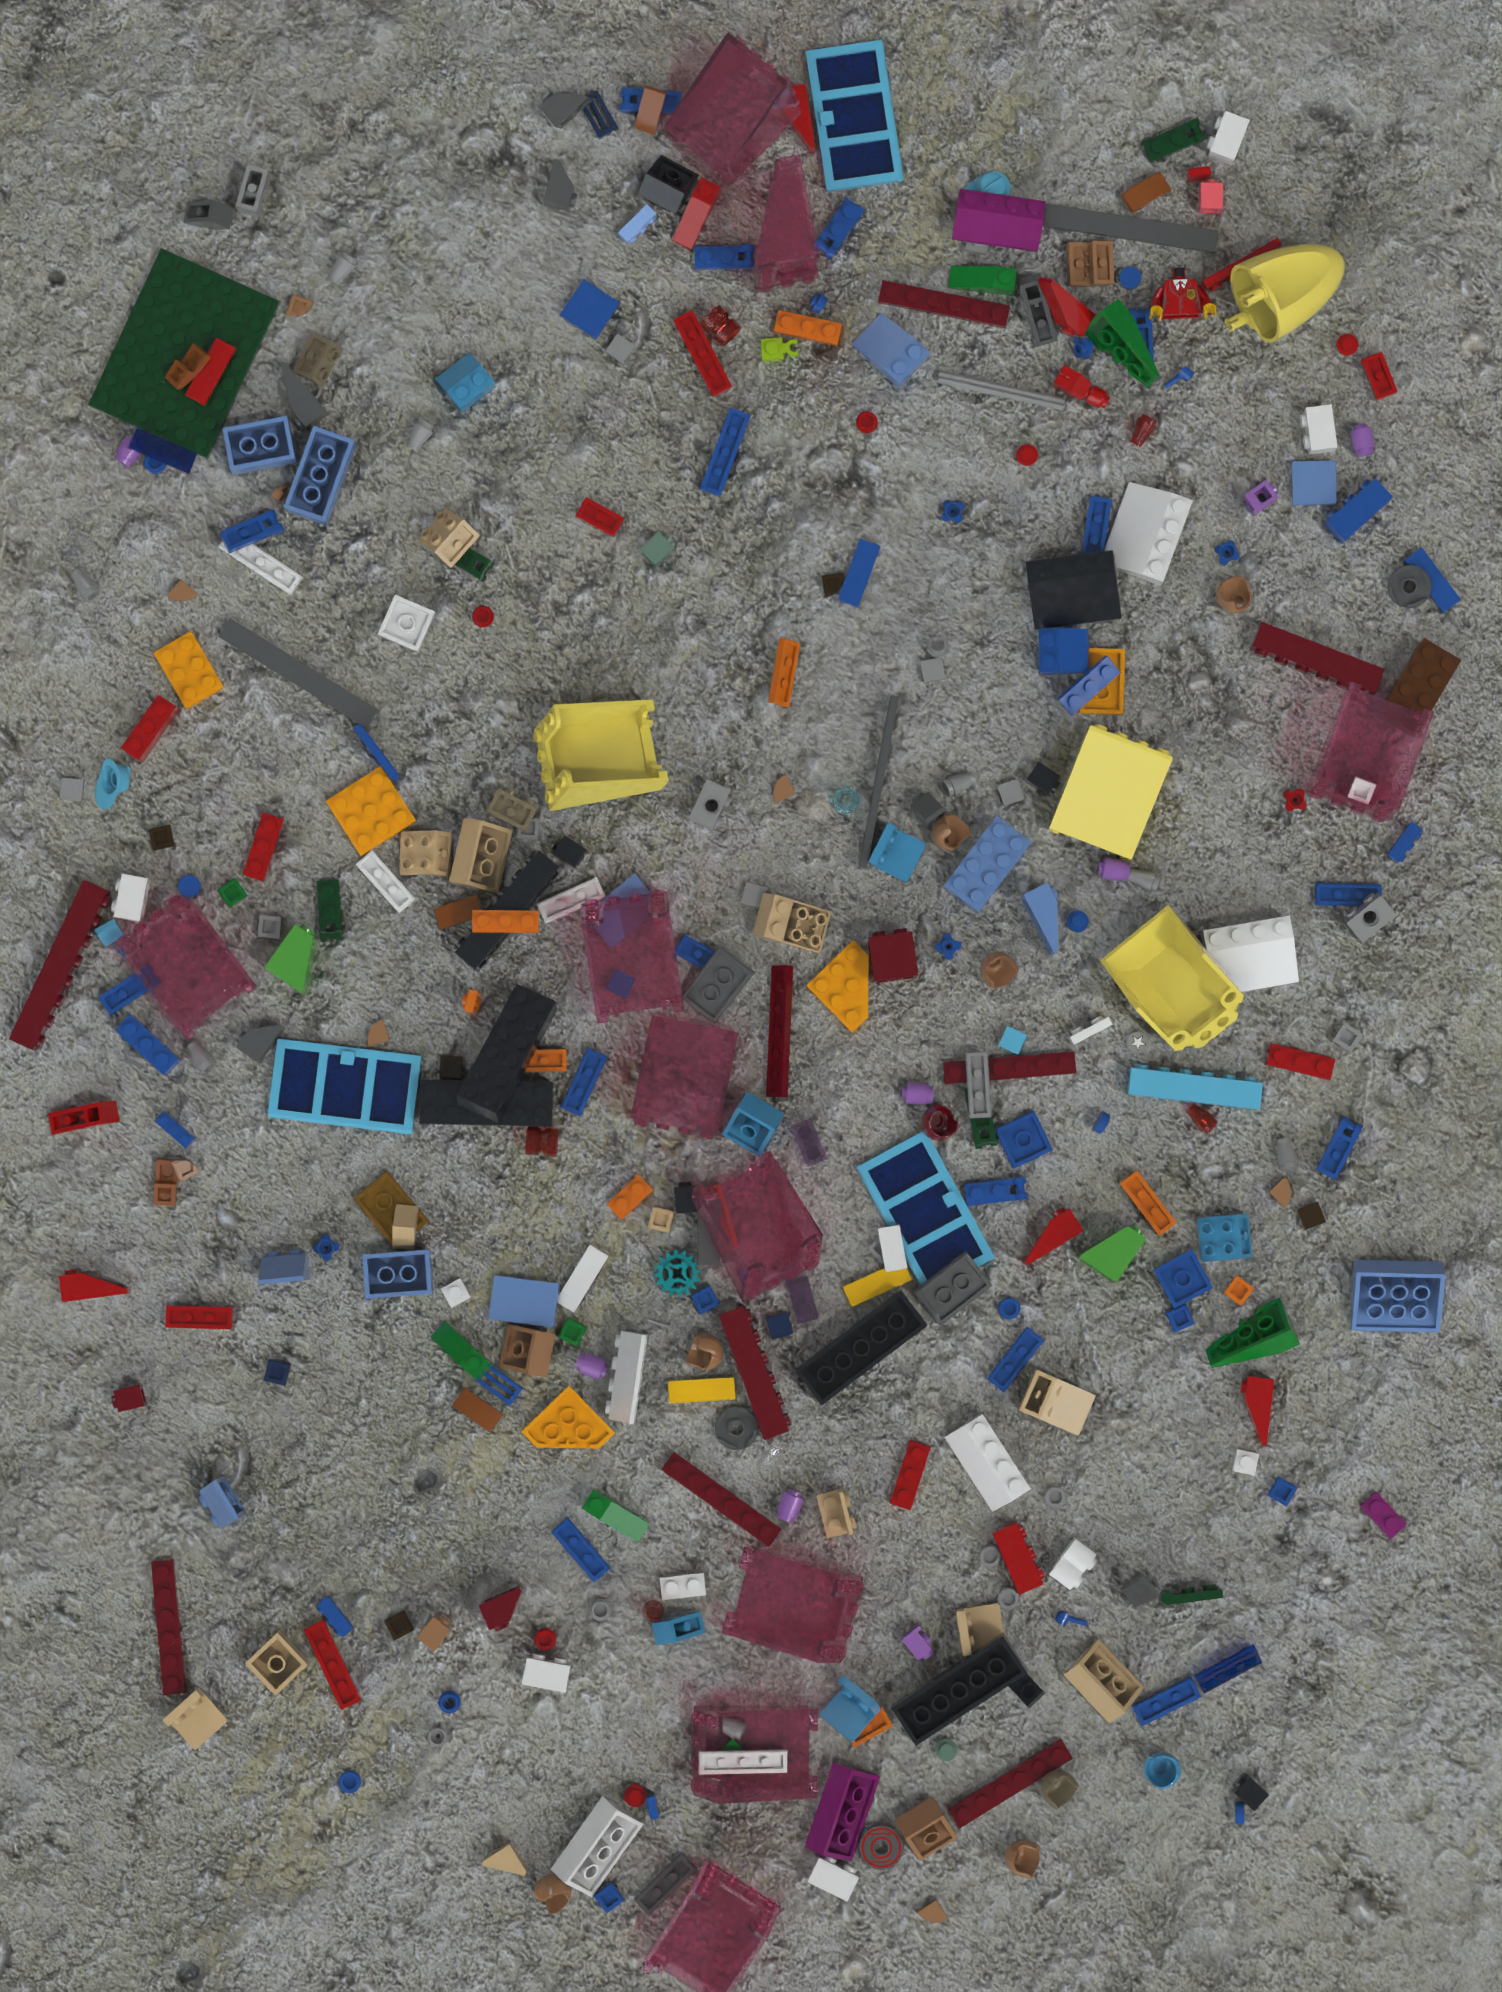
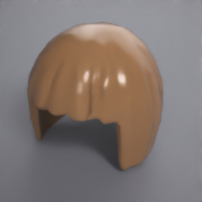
(1234, 594)
(949, 832)
(998, 969)
(705, 1352)
(1023, 1858)
(553, 1892)

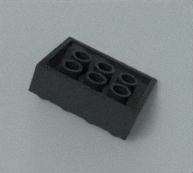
(1073, 589)

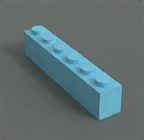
(1194, 1088)

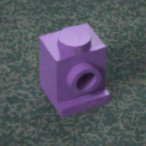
(1267, 490)
(918, 1643)

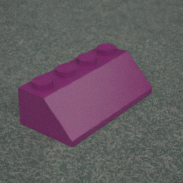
(998, 220)
(842, 1811)

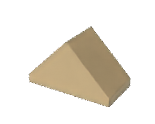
(404, 1227)
(506, 1859)

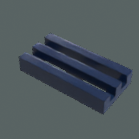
(606, 131)

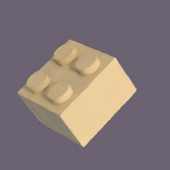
(277, 1662)

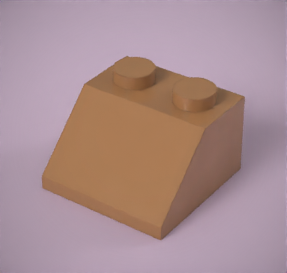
(526, 1350)
(925, 1828)

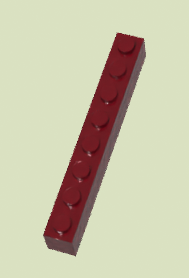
(60, 965)

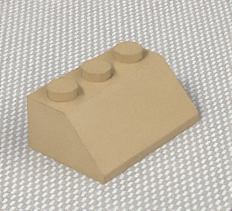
(480, 855)
(1104, 1681)

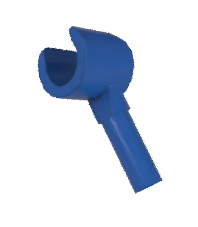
(1185, 374)
(1063, 1617)

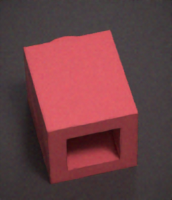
(1210, 197)

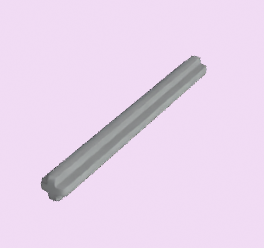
(1001, 390)

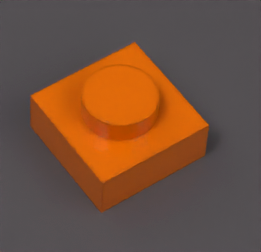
(1238, 1290)

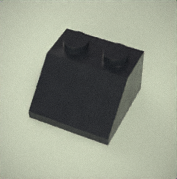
(668, 184)

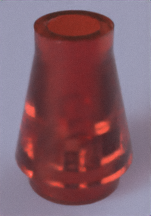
(1143, 429)
(1203, 1119)
(653, 1604)

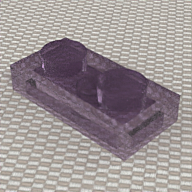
(808, 1142)
(802, 1299)

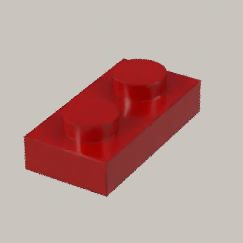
(1379, 376)
(599, 517)

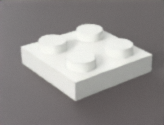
(406, 623)

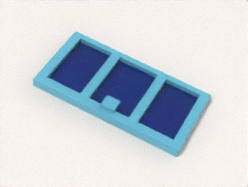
(854, 116)
(344, 1086)
(921, 1197)

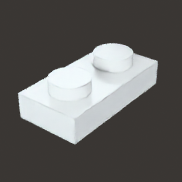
(1097, 1025)
(682, 1586)

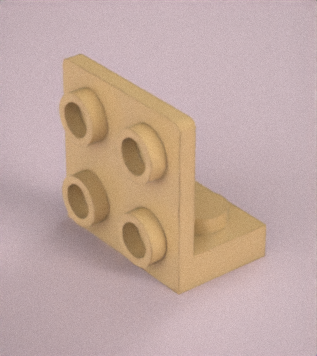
(448, 537)
(425, 853)
(835, 1513)
(978, 1626)
(196, 1718)

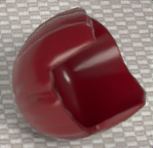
(939, 1123)

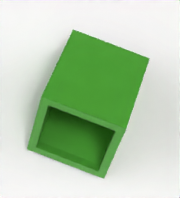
(295, 958)
(1114, 1252)

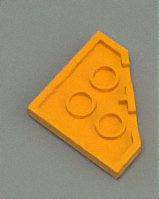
(844, 986)
(568, 1424)

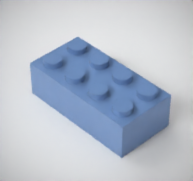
(320, 476)
(987, 864)

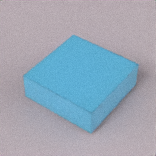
(109, 932)
(1012, 1040)

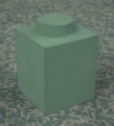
(657, 549)

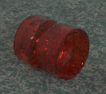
(721, 326)
(534, 1138)

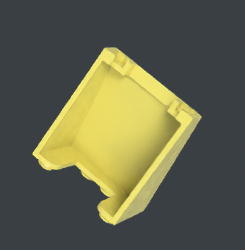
(597, 752)
(1110, 791)

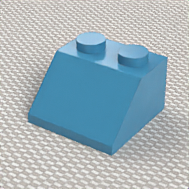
(466, 382)
(753, 1124)

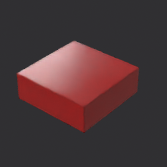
(1198, 174)

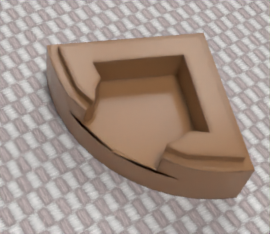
(298, 306)
(281, 492)
(182, 592)
(782, 789)
(378, 1034)
(184, 1169)
(1281, 1192)
(932, 1912)

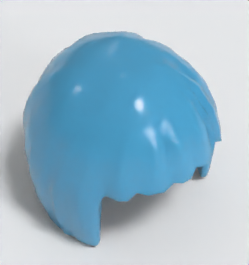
(1162, 1770)

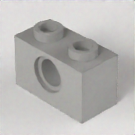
(253, 191)
(710, 792)
(1382, 915)

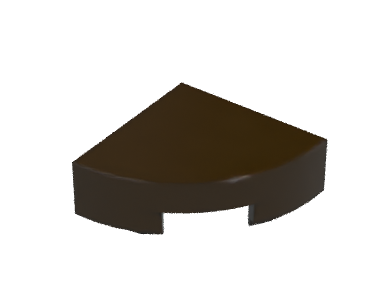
(832, 583)

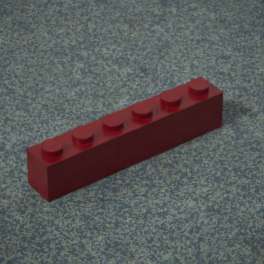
(1315, 658)
(754, 1373)

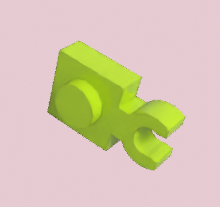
(773, 349)

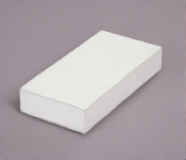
(892, 1248)

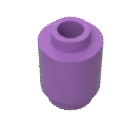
(1362, 440)
(126, 455)
(1114, 869)
(917, 1093)
(591, 1365)
(790, 1505)

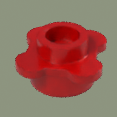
(1299, 795)

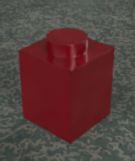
(129, 1398)

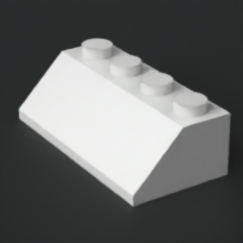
(987, 1462)
(596, 1847)

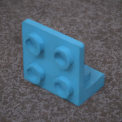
(896, 853)
(1224, 1237)
(850, 1710)

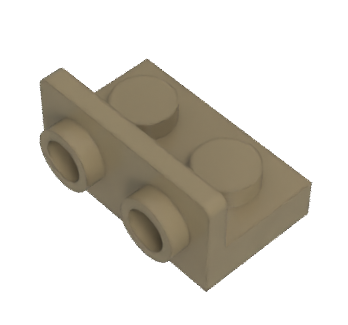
(317, 359)
(512, 809)

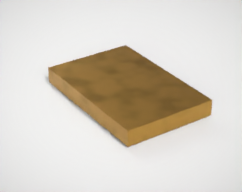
(380, 1203)

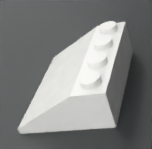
(1147, 531)
(1255, 952)
(628, 1376)

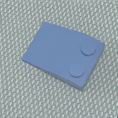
(891, 350)
(1042, 908)
(284, 1268)
(222, 1502)

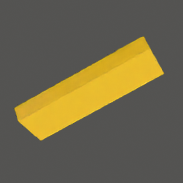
(875, 1285)
(701, 1390)

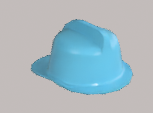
(991, 182)
(111, 782)

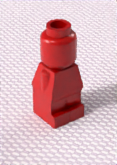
(1078, 386)

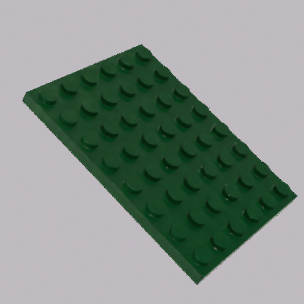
(173, 311)

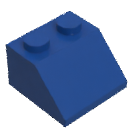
(1063, 651)

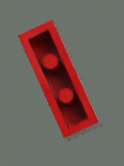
(150, 728)
(1018, 1557)

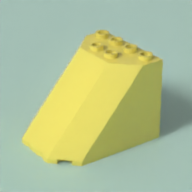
(1174, 982)

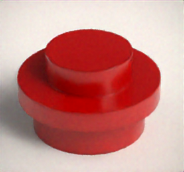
(1347, 344)
(866, 422)
(1027, 455)
(483, 616)
(545, 1639)
(635, 1795)

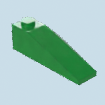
(1119, 335)
(1262, 1335)

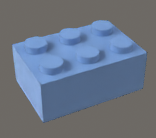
(260, 445)
(398, 1274)

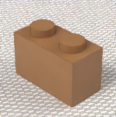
(435, 1631)

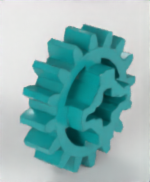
(684, 1265)

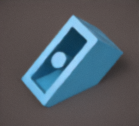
(678, 1628)

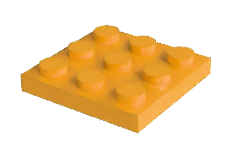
(371, 811)

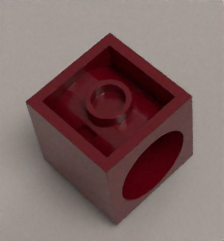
(892, 956)

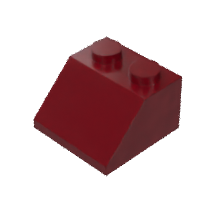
(500, 1608)

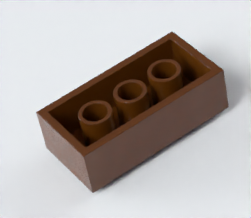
(1424, 677)

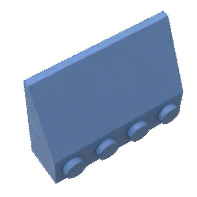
(1397, 1295)

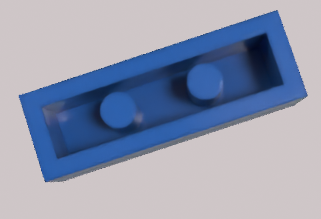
(1404, 842)
(174, 1129)
(335, 1616)

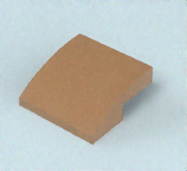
(1089, 264)

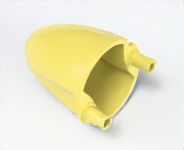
(1284, 288)

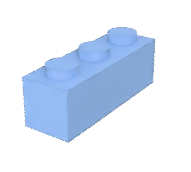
(637, 225)

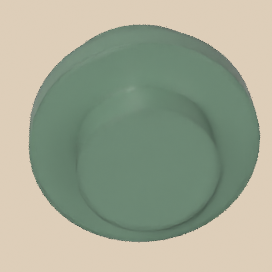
(946, 1749)

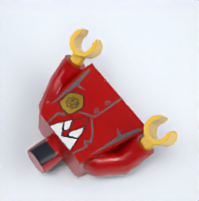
(1181, 299)

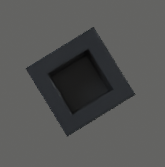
(1043, 779)
(569, 852)
(683, 1198)
(1249, 1791)

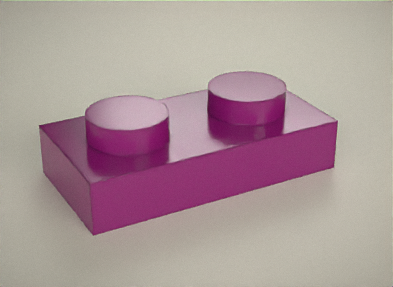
(1383, 1515)

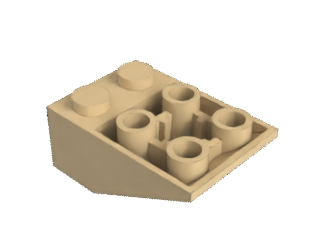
(791, 923)
(1056, 1402)

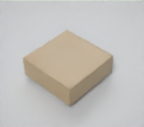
(661, 1219)

